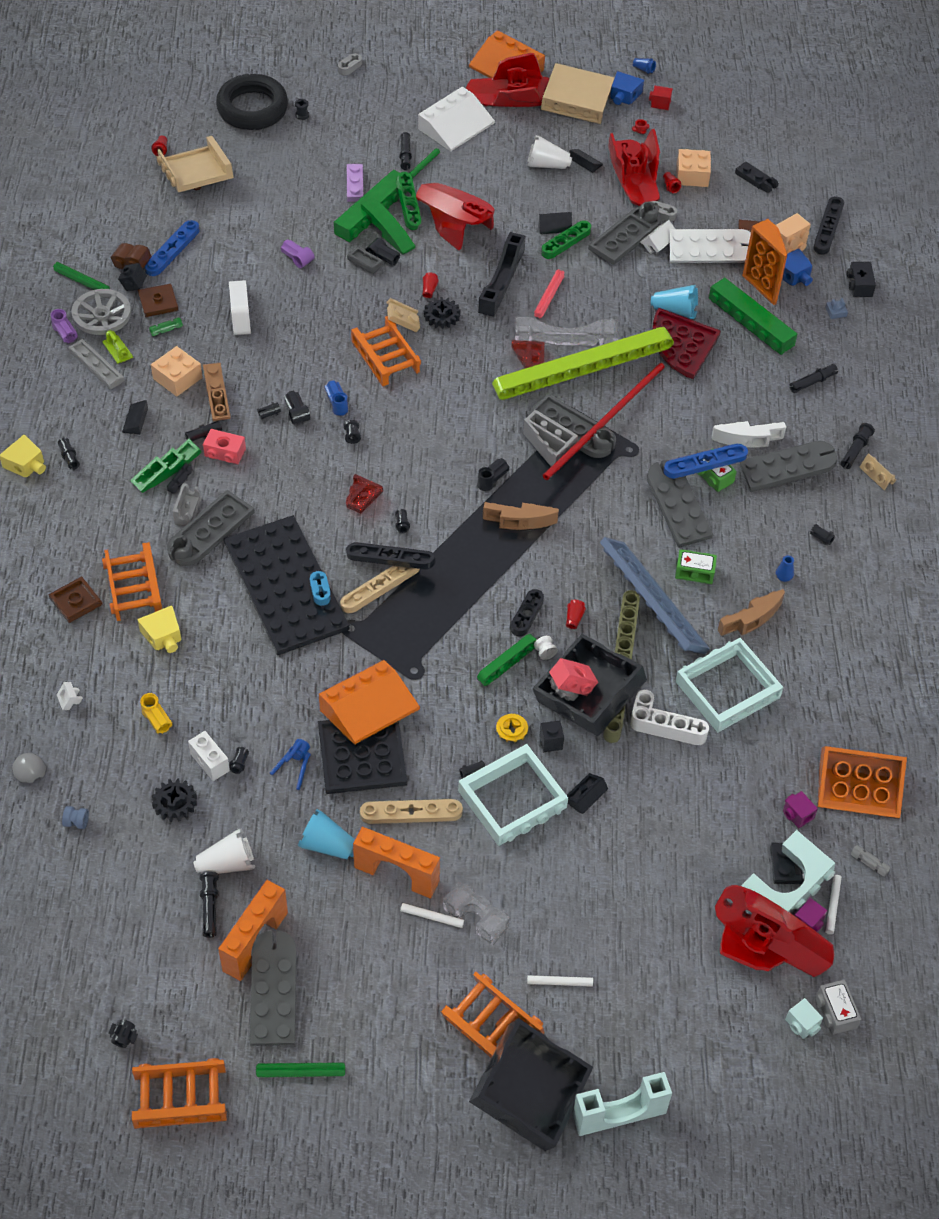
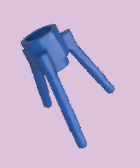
(297, 752)

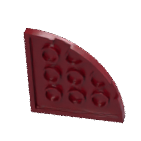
(691, 342)

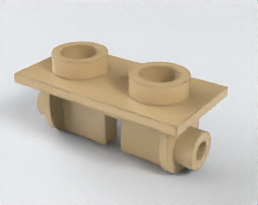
(877, 472)

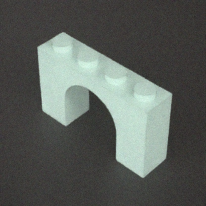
(813, 863)
(647, 1102)

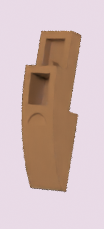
(216, 391)
(527, 517)
(749, 619)

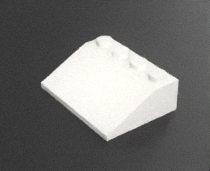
(455, 119)

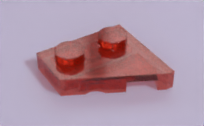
(529, 352)
(362, 493)

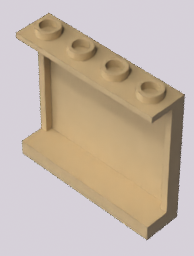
(577, 93)
(196, 167)

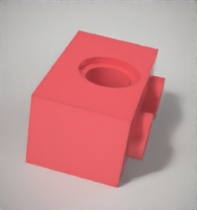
(224, 446)
(573, 677)

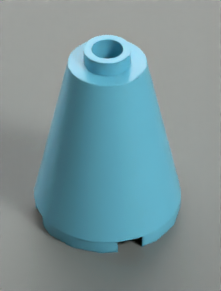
(677, 300)
(326, 837)

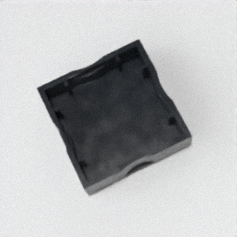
(617, 683)
(531, 1085)

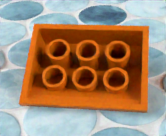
(497, 48)
(765, 260)
(367, 702)
(861, 781)

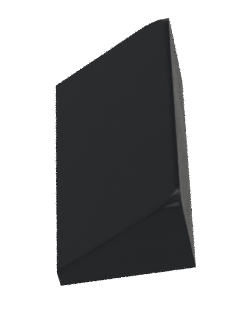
(585, 160)
(554, 222)
(135, 418)
(587, 792)

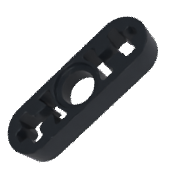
(527, 605)

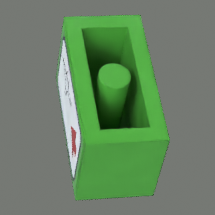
(719, 477)
(696, 566)

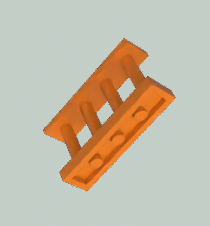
(375, 361)
(146, 571)
(471, 1029)
(191, 1112)

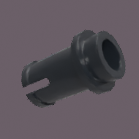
(269, 410)
(402, 522)
(822, 534)
(237, 764)
(467, 770)

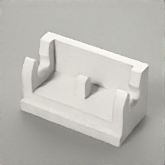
(658, 238)

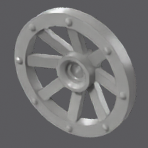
(101, 314)

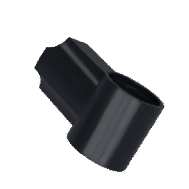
(381, 250)
(297, 410)
(489, 475)

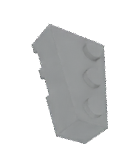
(548, 436)

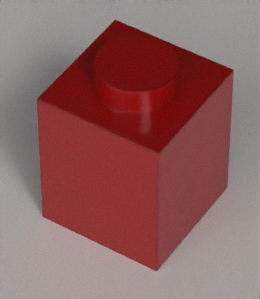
(661, 97)

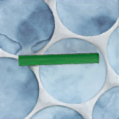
(425, 162)

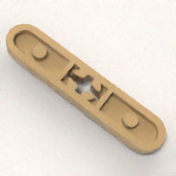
(371, 590)
(424, 811)

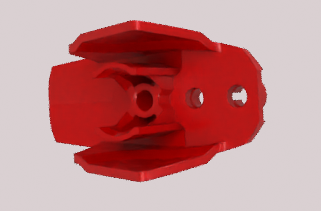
(514, 84)
(637, 167)
(454, 210)
(768, 934)

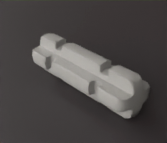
(870, 860)

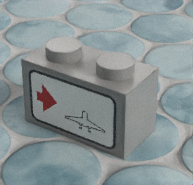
(838, 1007)

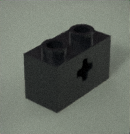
(861, 279)

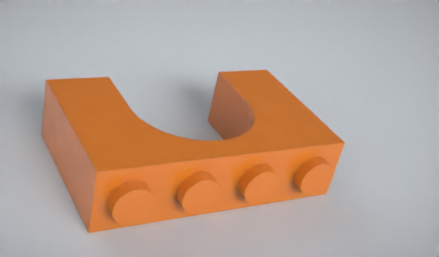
(421, 866)
(267, 908)

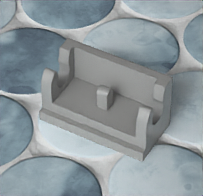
(186, 505)

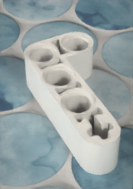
(239, 307)
(693, 730)

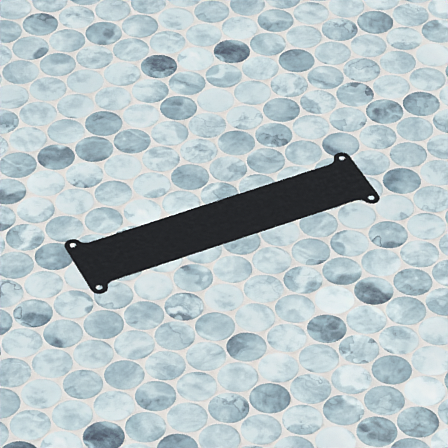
(472, 561)

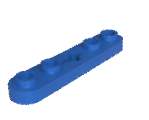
(179, 240)
(695, 464)

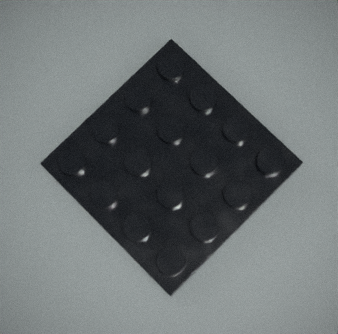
(364, 765)

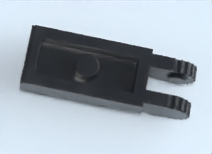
(756, 177)

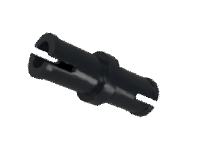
(202, 431)
(68, 453)

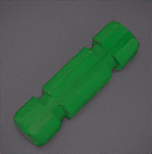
(165, 326)

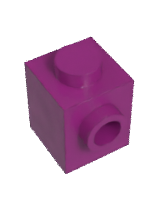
(799, 809)
(812, 914)

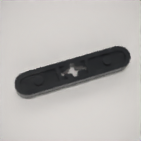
(825, 236)
(390, 555)

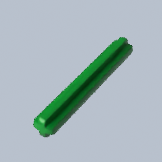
(79, 277)
(300, 1069)

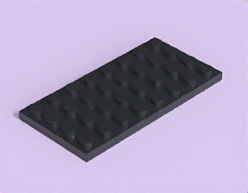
(276, 574)

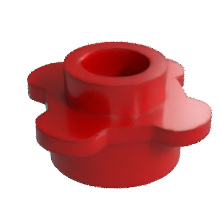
(640, 126)

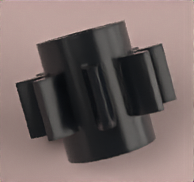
(123, 1033)

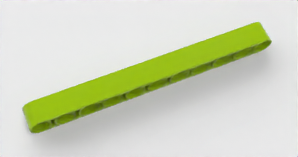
(582, 363)

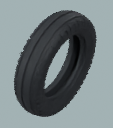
(252, 119)

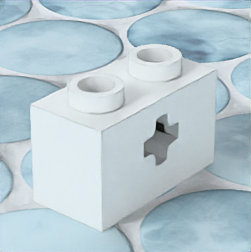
(209, 756)

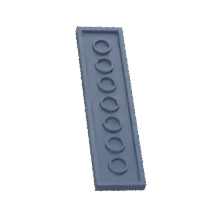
(654, 595)

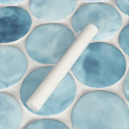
(833, 904)
(432, 915)
(557, 980)

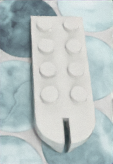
(708, 245)

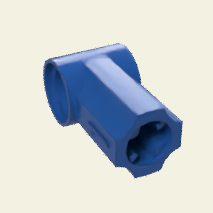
(337, 398)

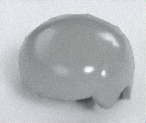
(28, 767)

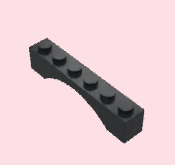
(494, 292)

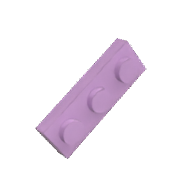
(354, 182)

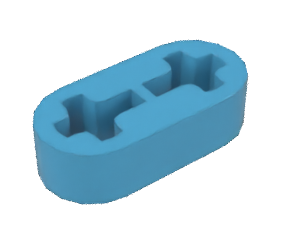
(324, 587)

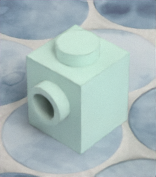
(804, 1019)

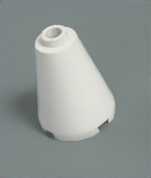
(547, 155)
(226, 856)

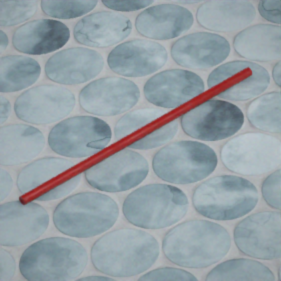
(602, 422)

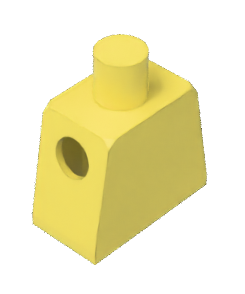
(23, 458)
(161, 629)

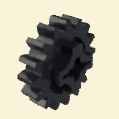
(442, 313)
(170, 794)

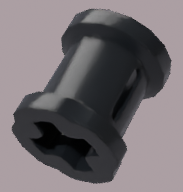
(301, 105)
(352, 432)

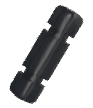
(179, 478)

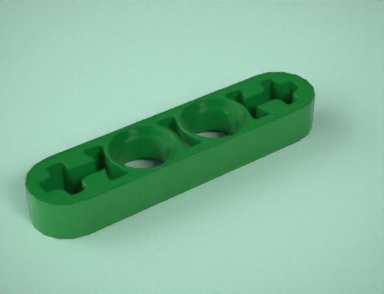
(405, 200)
(552, 249)
(506, 660)

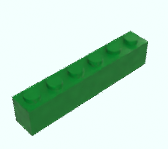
(355, 219)
(753, 316)

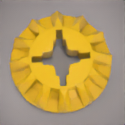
(517, 722)

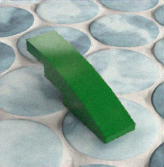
(390, 228)
(162, 468)

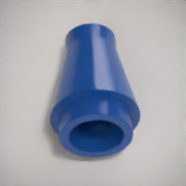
(645, 64)
(786, 569)

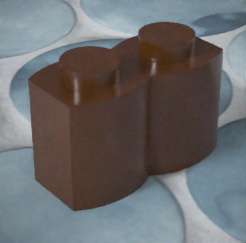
(129, 254)

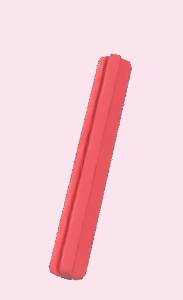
(549, 293)

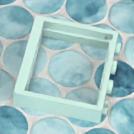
(771, 693)
(495, 770)

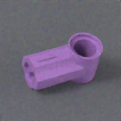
(300, 255)
(63, 326)

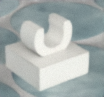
(68, 696)

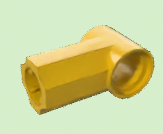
(155, 713)

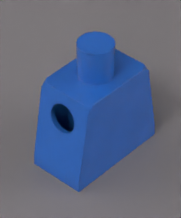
(626, 88)
(797, 269)

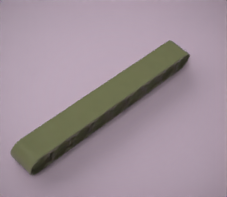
(624, 646)

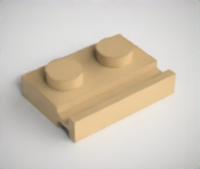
(403, 315)

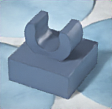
(836, 309)

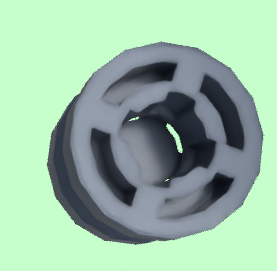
(75, 817)

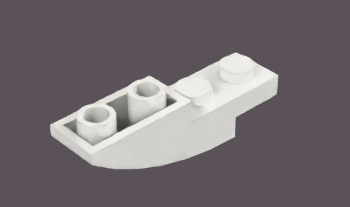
(748, 435)

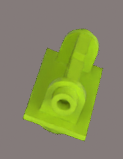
(116, 347)

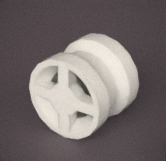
(545, 647)

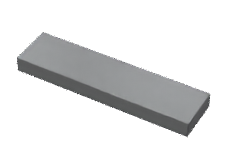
(96, 364)

